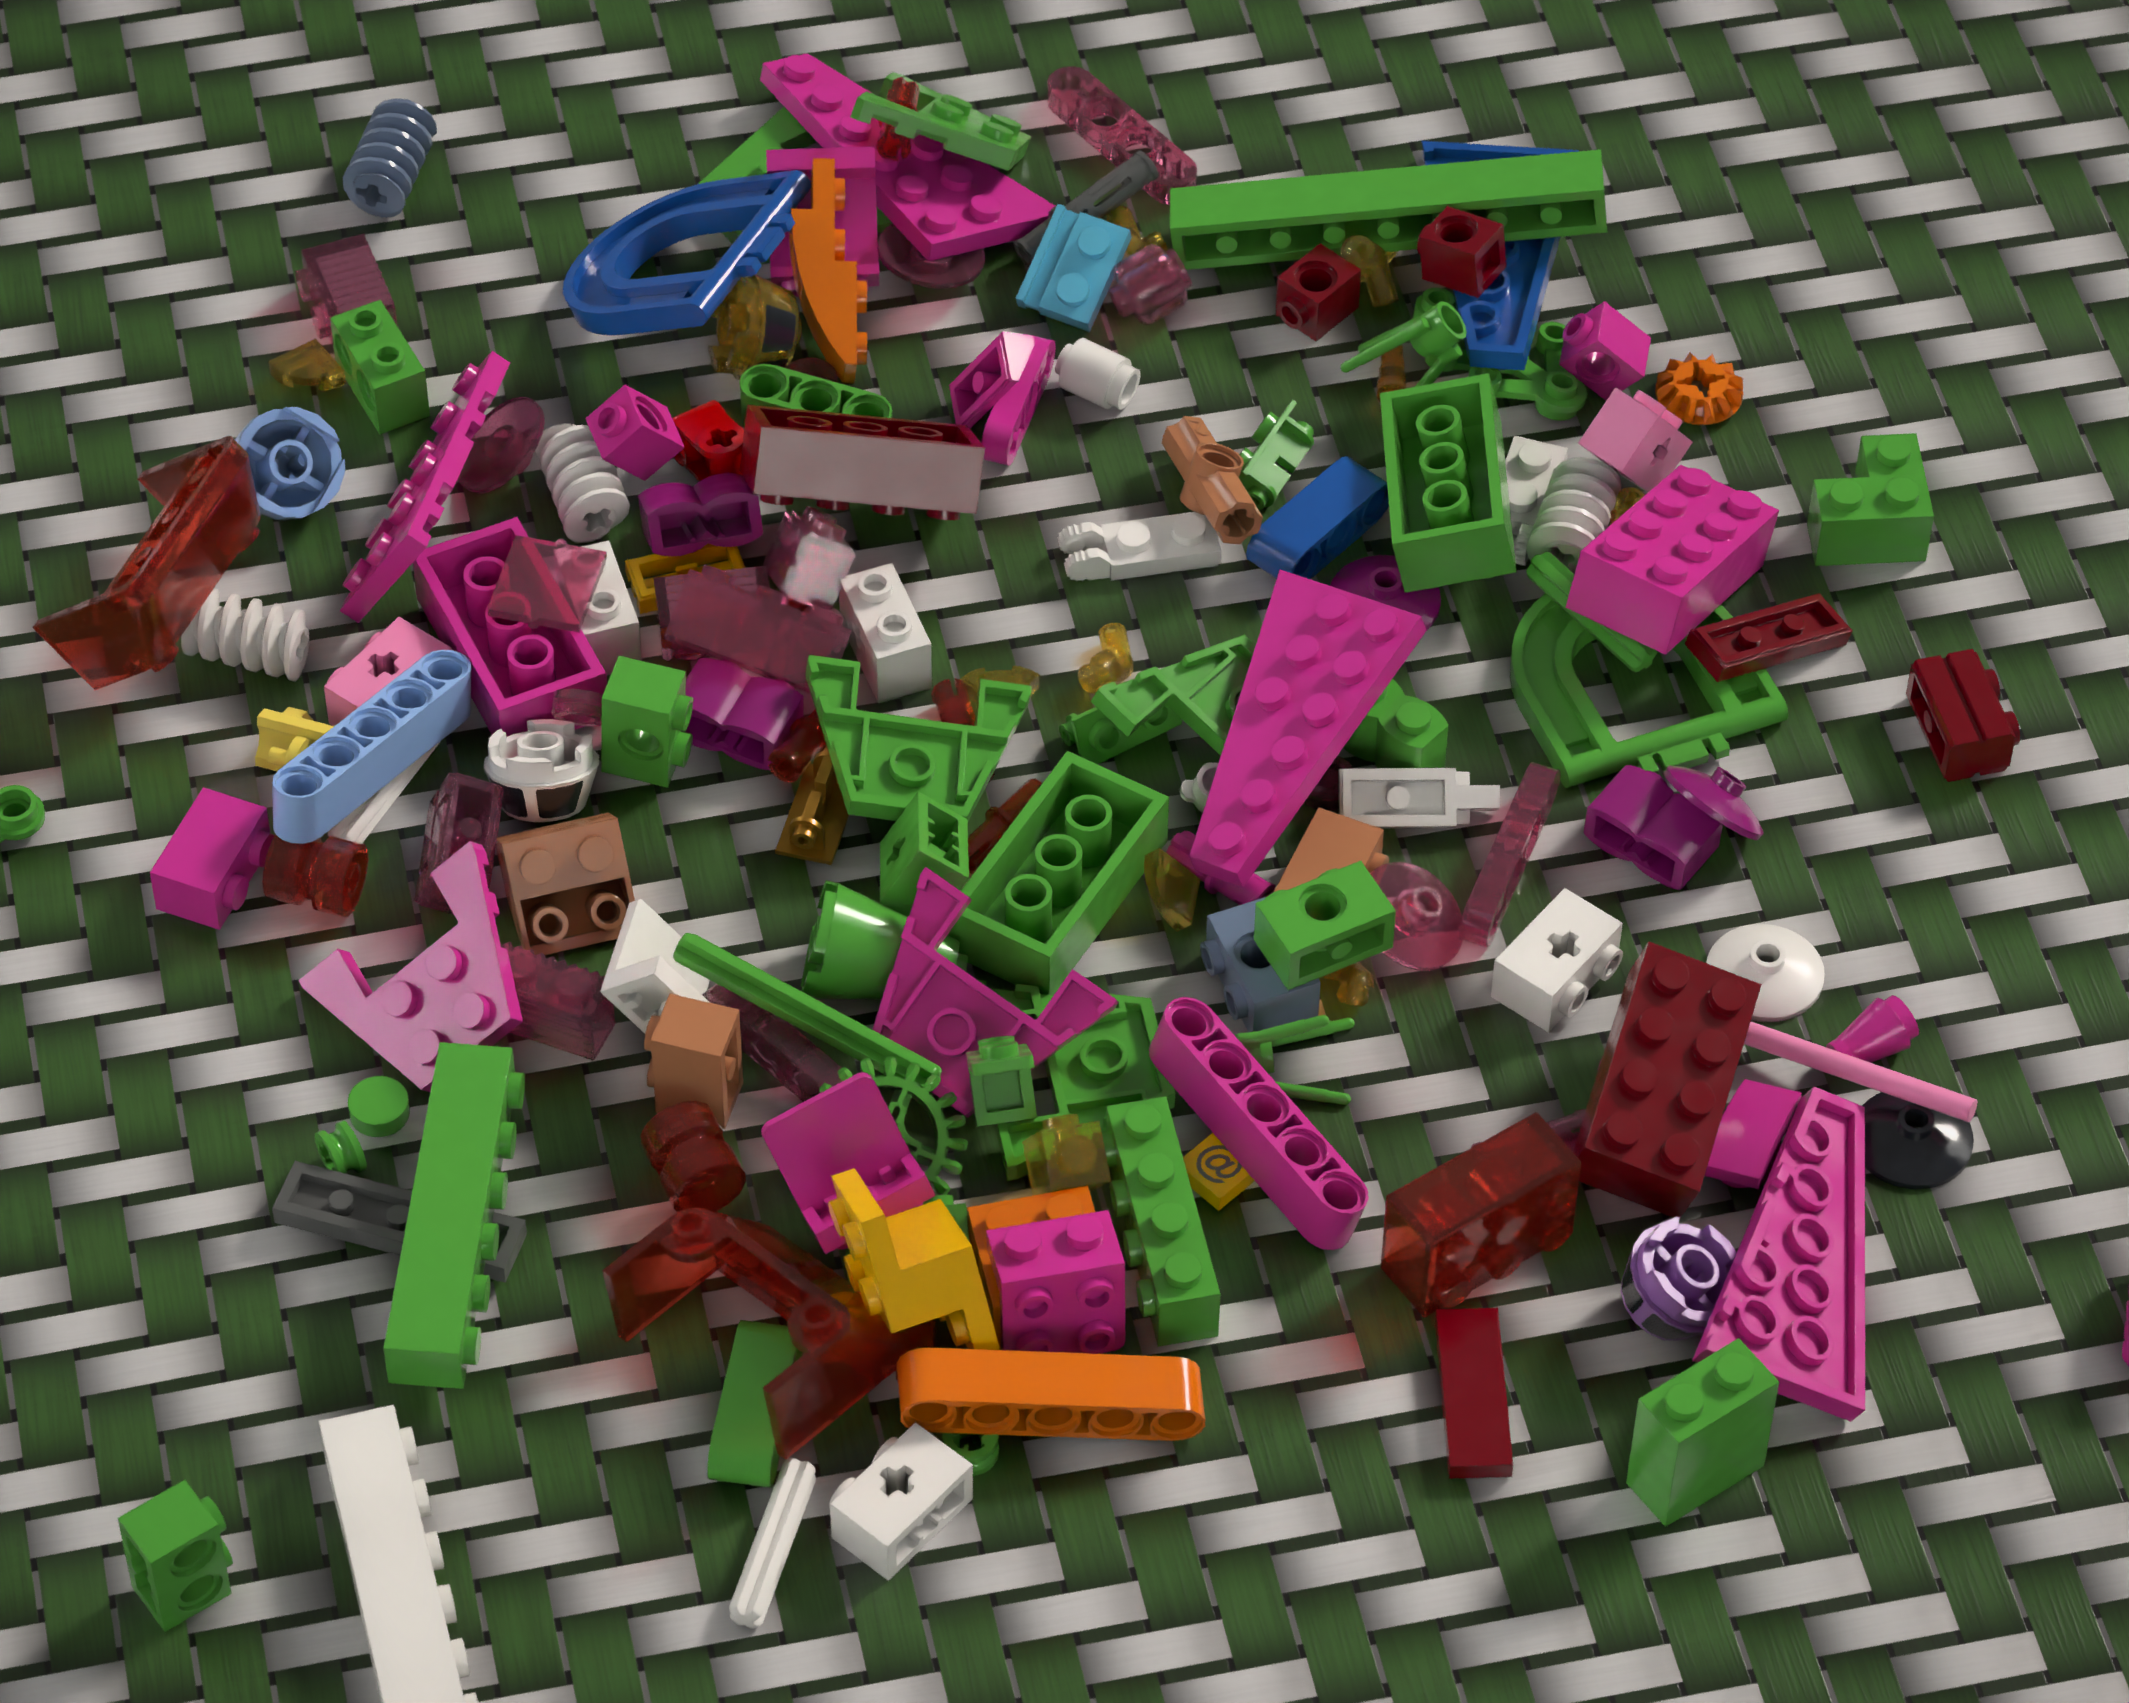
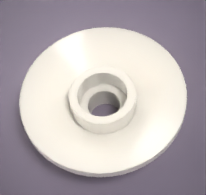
(1788, 982)

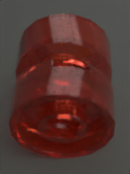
(325, 872)
(692, 1157)

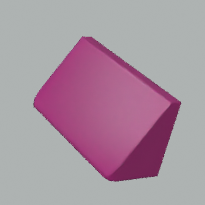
(989, 376)

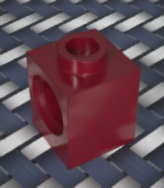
(1462, 251)
(1318, 292)

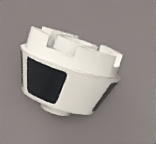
(542, 770)

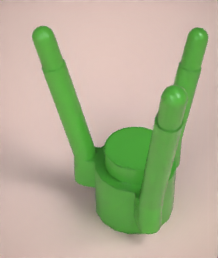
(1430, 333)
(1261, 1043)

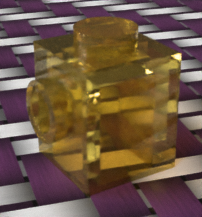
(1066, 1155)

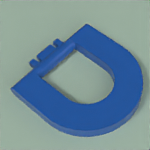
(613, 304)

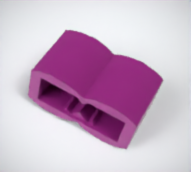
(688, 517)
(740, 712)
(1652, 827)

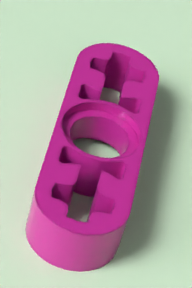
(1016, 408)

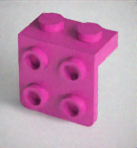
(842, 1132)
(1060, 1284)

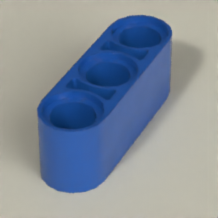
(1320, 521)

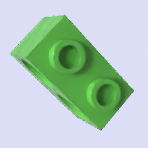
(380, 366)
(176, 1554)

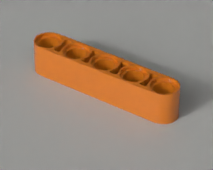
(1051, 1394)

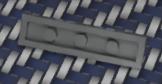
(370, 1213)

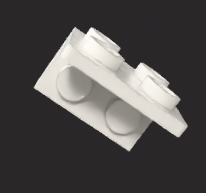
(644, 967)

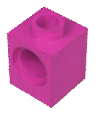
(1604, 350)
(634, 432)

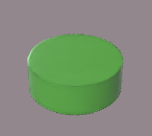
(378, 1106)

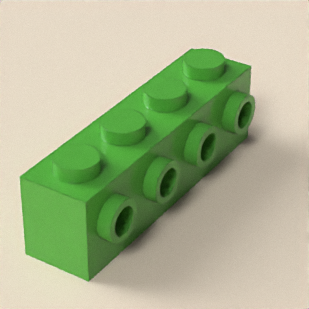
(1161, 1222)

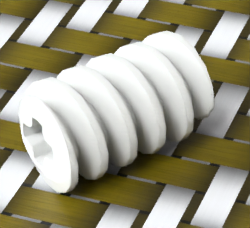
(581, 482)
(1574, 509)
(248, 636)

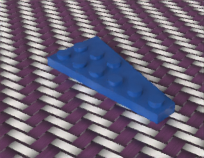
(1506, 314)

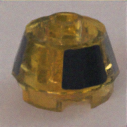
(755, 327)

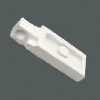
(1413, 797)

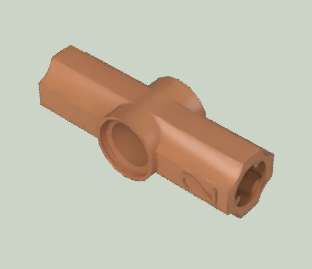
(1212, 480)

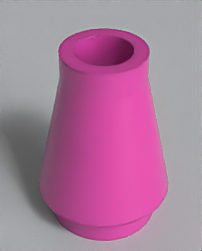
(1878, 1031)

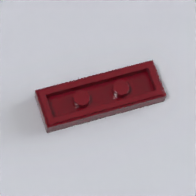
(1768, 637)
(1473, 1393)

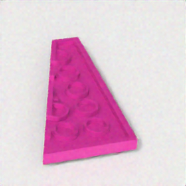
(932, 196)
(418, 503)
(1303, 697)
(1802, 1263)

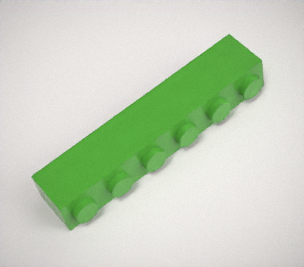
(452, 1215)

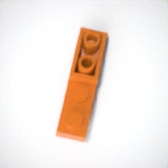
(824, 279)

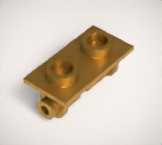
(816, 815)

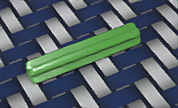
(1556, 582)

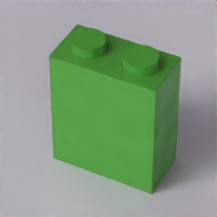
(1702, 1432)

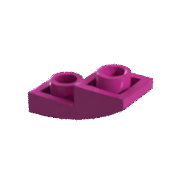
(1751, 1134)

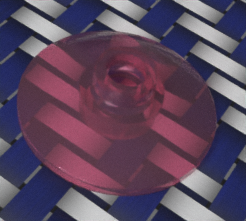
(910, 265)
(503, 445)
(1425, 916)

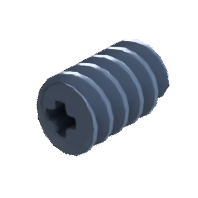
(389, 157)

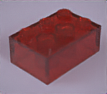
(1480, 1215)

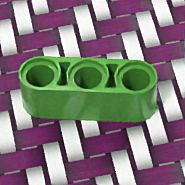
(790, 389)
(742, 1436)

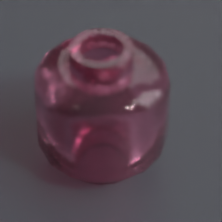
(1150, 284)

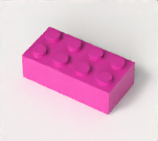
(1672, 558)
(510, 663)

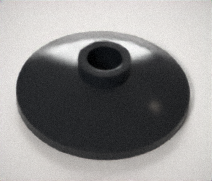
(1911, 1155)

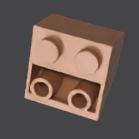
(566, 883)

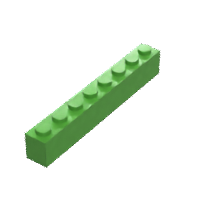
(1389, 206)

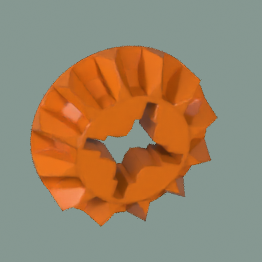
(1686, 400)

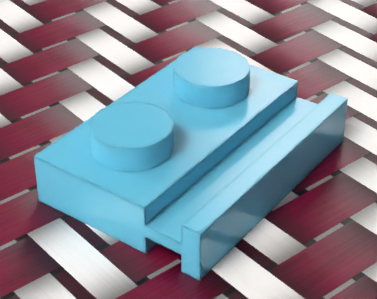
(1073, 267)

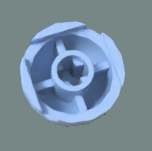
(292, 462)

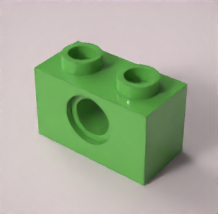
(645, 722)
(1324, 924)

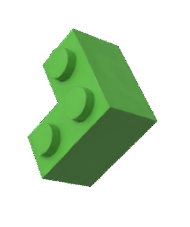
(1879, 512)

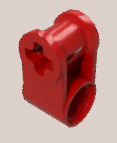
(710, 441)

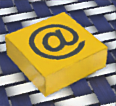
(1215, 1172)

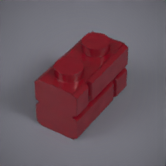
(1962, 714)

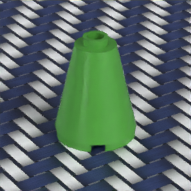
(857, 946)

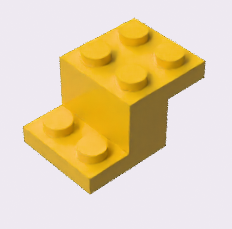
(911, 1264)

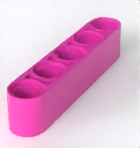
(1258, 1123)

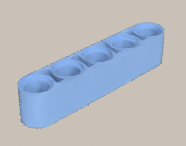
(371, 746)

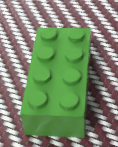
(1447, 483)
(1059, 873)

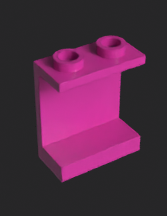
(857, 219)

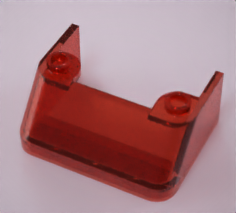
(171, 572)
(826, 1318)

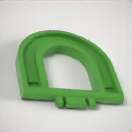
(1575, 733)

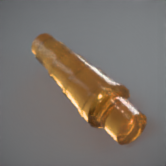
(1391, 372)

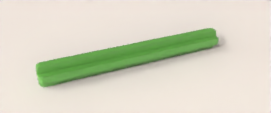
(797, 1007)

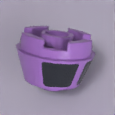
(1675, 1278)

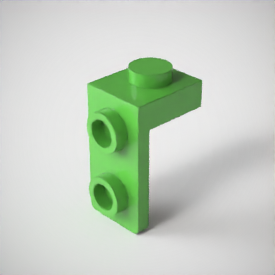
(1001, 1081)

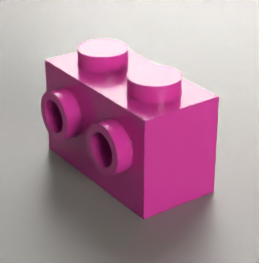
(211, 858)

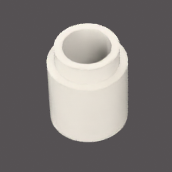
(1097, 374)

